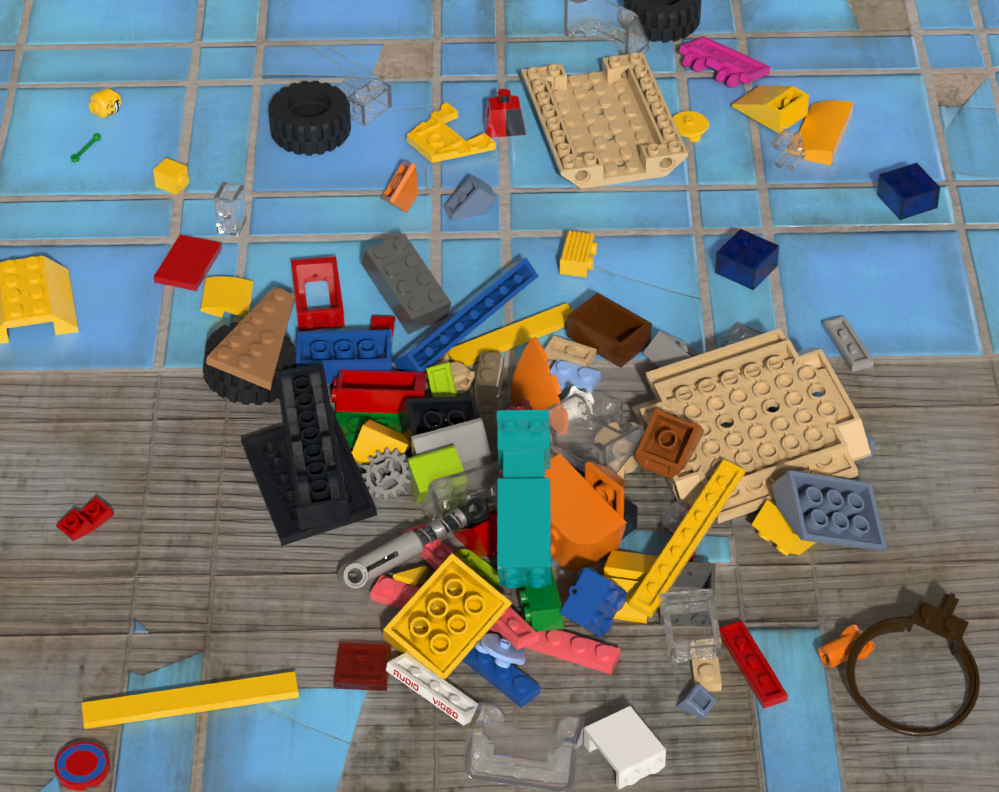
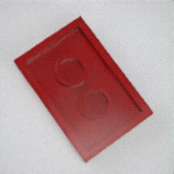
(188, 262)

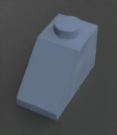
(470, 199)

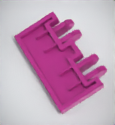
(731, 64)

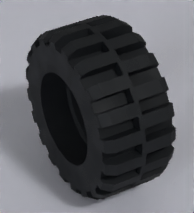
(666, 18)
(309, 118)
(239, 389)

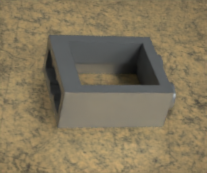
(701, 576)

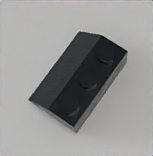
(430, 414)

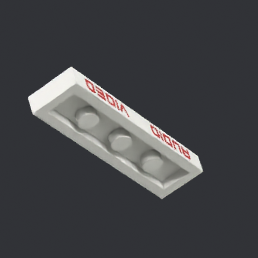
(432, 688)

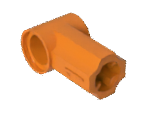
(838, 649)

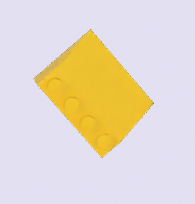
(446, 617)

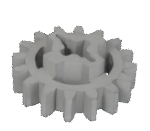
(389, 480)

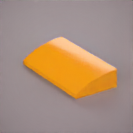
(825, 129)

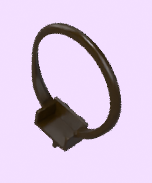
(935, 620)

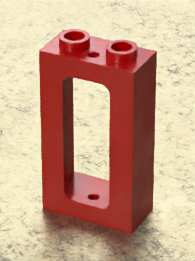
(317, 270)
(376, 390)

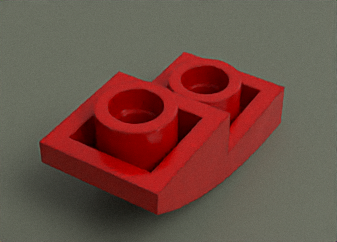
(81, 523)

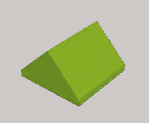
(431, 466)

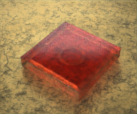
(362, 666)

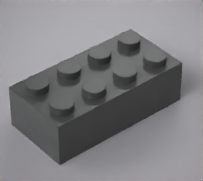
(406, 283)

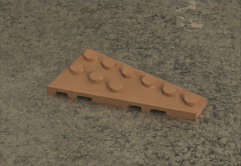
(257, 341)

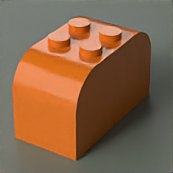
(581, 519)

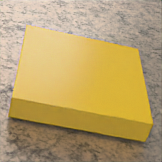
(628, 565)

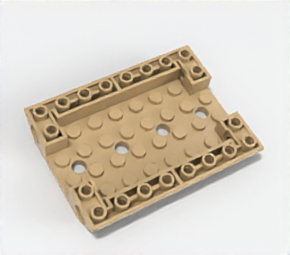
(630, 116)

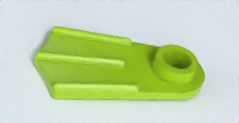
(479, 566)

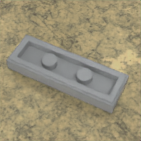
(848, 344)

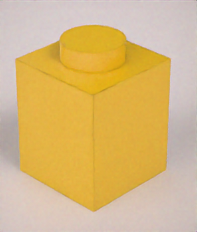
(171, 176)

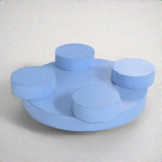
(500, 649)

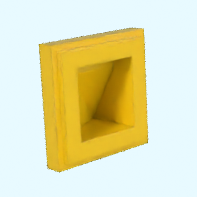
(414, 576)

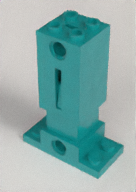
(524, 499)

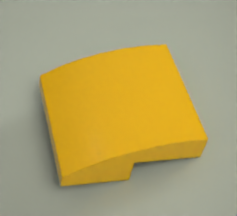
(226, 295)

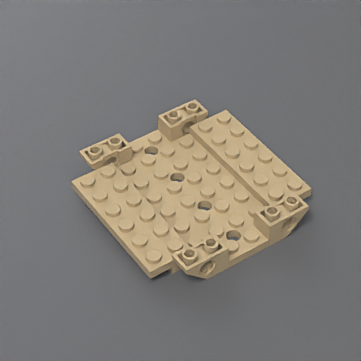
(737, 388)

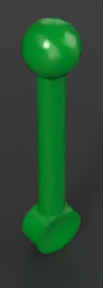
(75, 157)

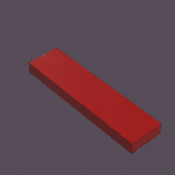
(753, 664)

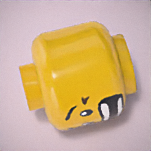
(105, 103)

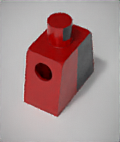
(503, 116)

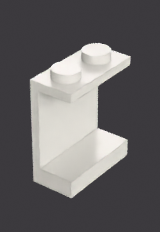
(626, 746)

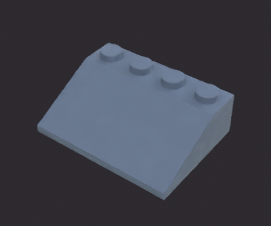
(830, 510)

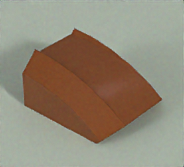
(667, 444)

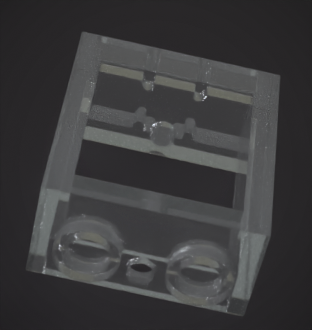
(690, 602)

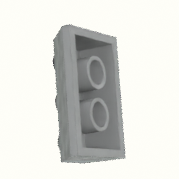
(668, 350)
(467, 437)

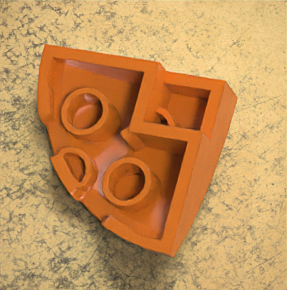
(533, 379)

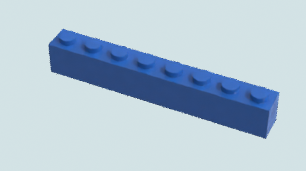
(466, 317)

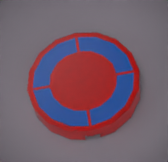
(82, 766)

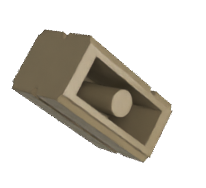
(489, 379)

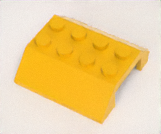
(35, 293)

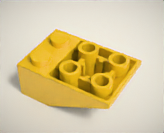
(774, 106)

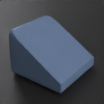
(697, 701)

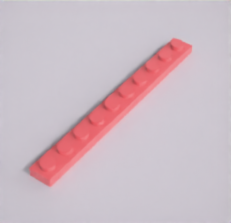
(551, 642)

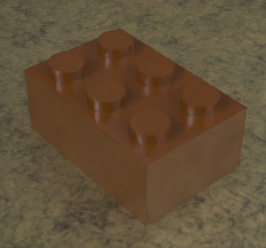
(609, 329)

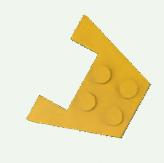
(441, 143)

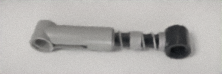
(410, 544)

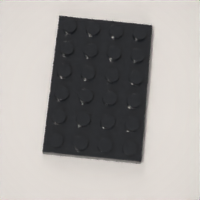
(272, 471)

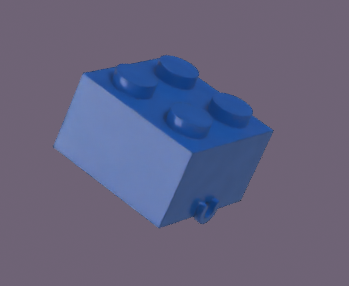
(594, 603)

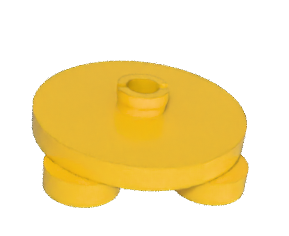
(691, 124)

